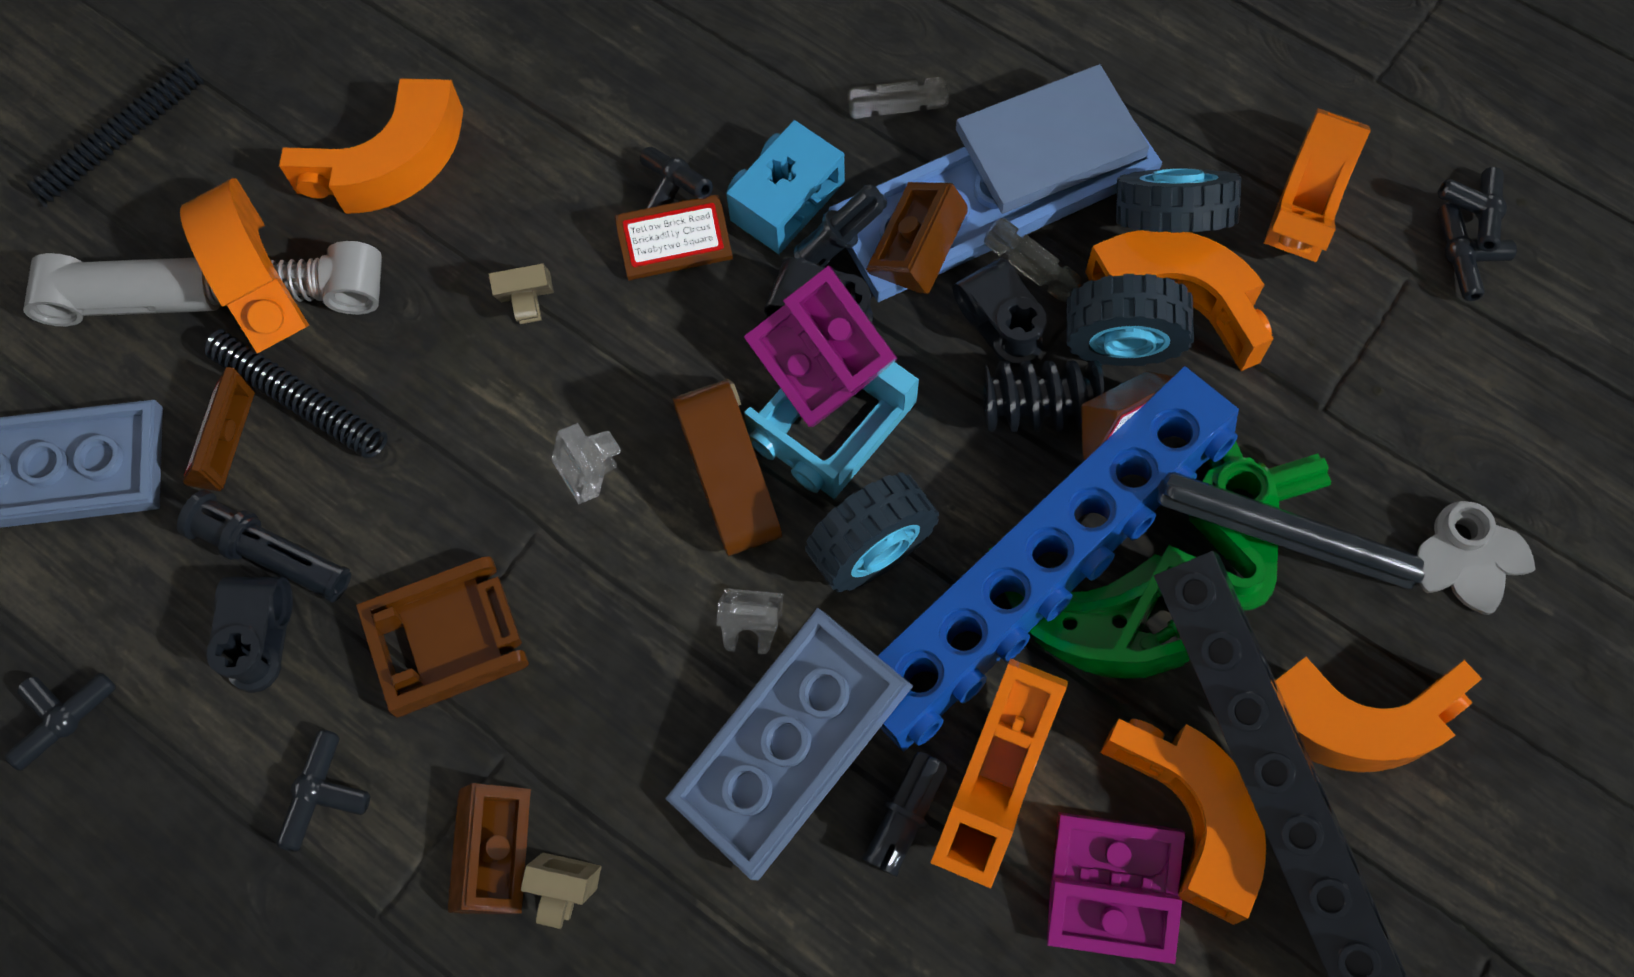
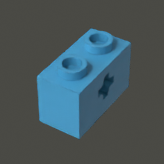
(785, 186)

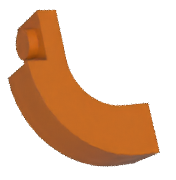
(393, 162)
(1316, 184)
(231, 255)
(1219, 281)
(1369, 738)
(999, 773)
(1227, 831)

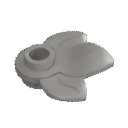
(1474, 566)

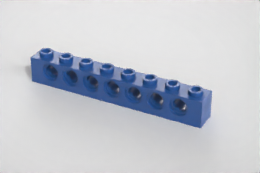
(1181, 409)

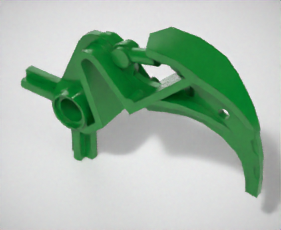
(1129, 652)

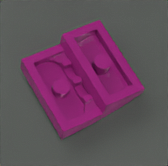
(820, 347)
(1115, 888)

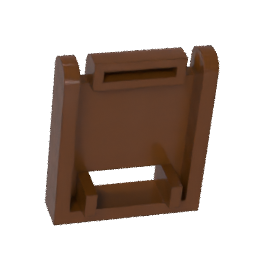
(453, 633)

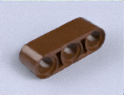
(727, 467)

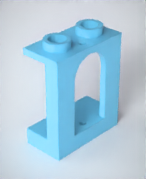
(768, 432)

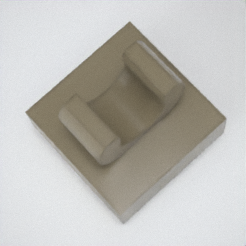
(522, 288)
(560, 884)

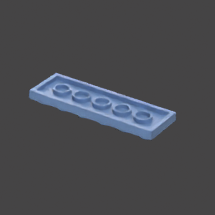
(982, 209)

